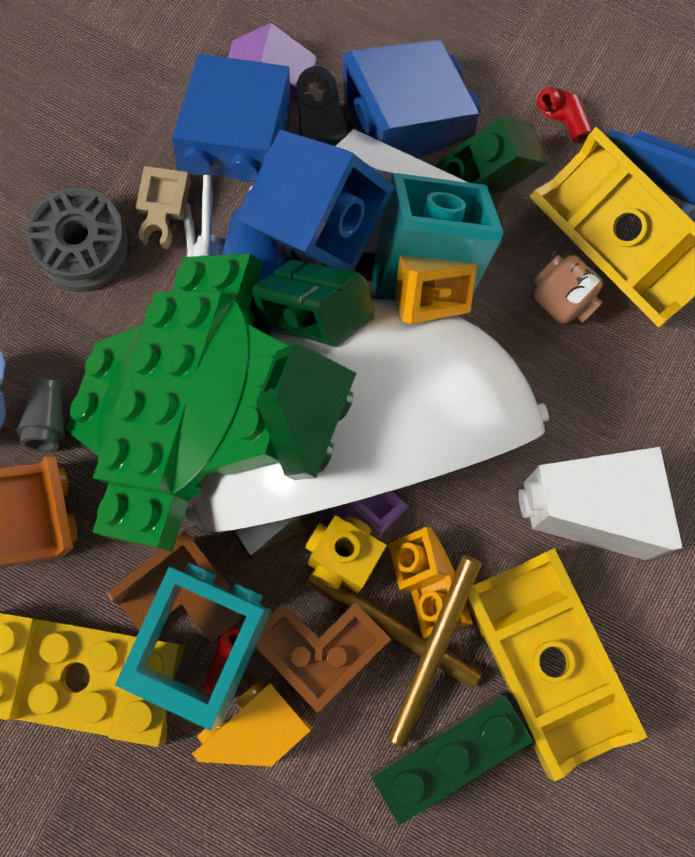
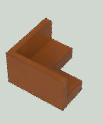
(140, 587)
(324, 664)

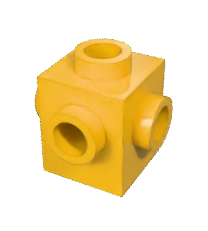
(356, 540)

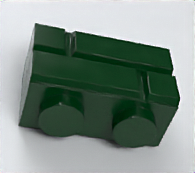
(314, 302)

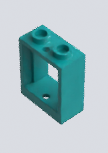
(171, 694)

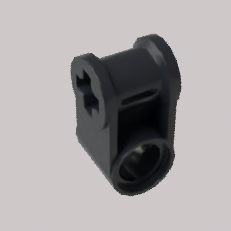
(322, 118)

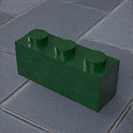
(450, 758)

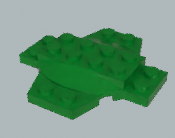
(176, 400)

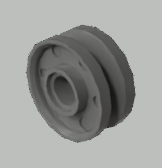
(61, 220)

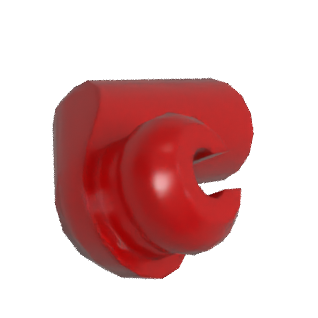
(566, 109)

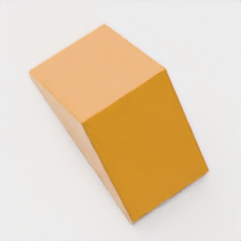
(433, 288)

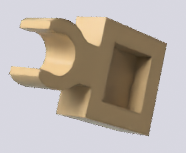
(161, 198)

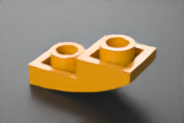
(426, 572)

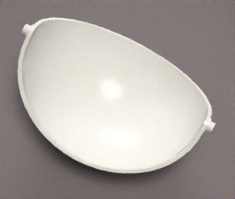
(420, 408)

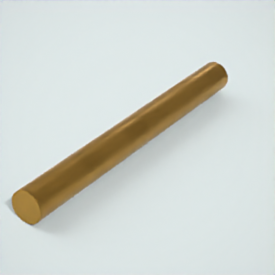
(397, 630)
(434, 650)

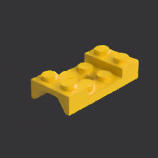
(590, 200)
(35, 689)
(567, 714)

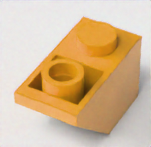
(257, 733)

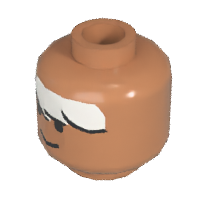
(568, 289)

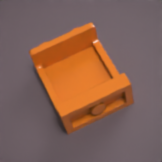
(34, 514)

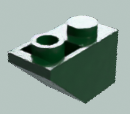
(497, 155)
(302, 406)

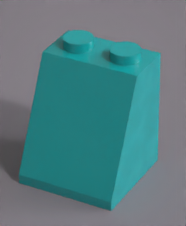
(437, 222)

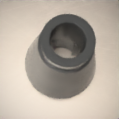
(42, 418)

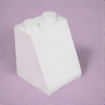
(606, 502)

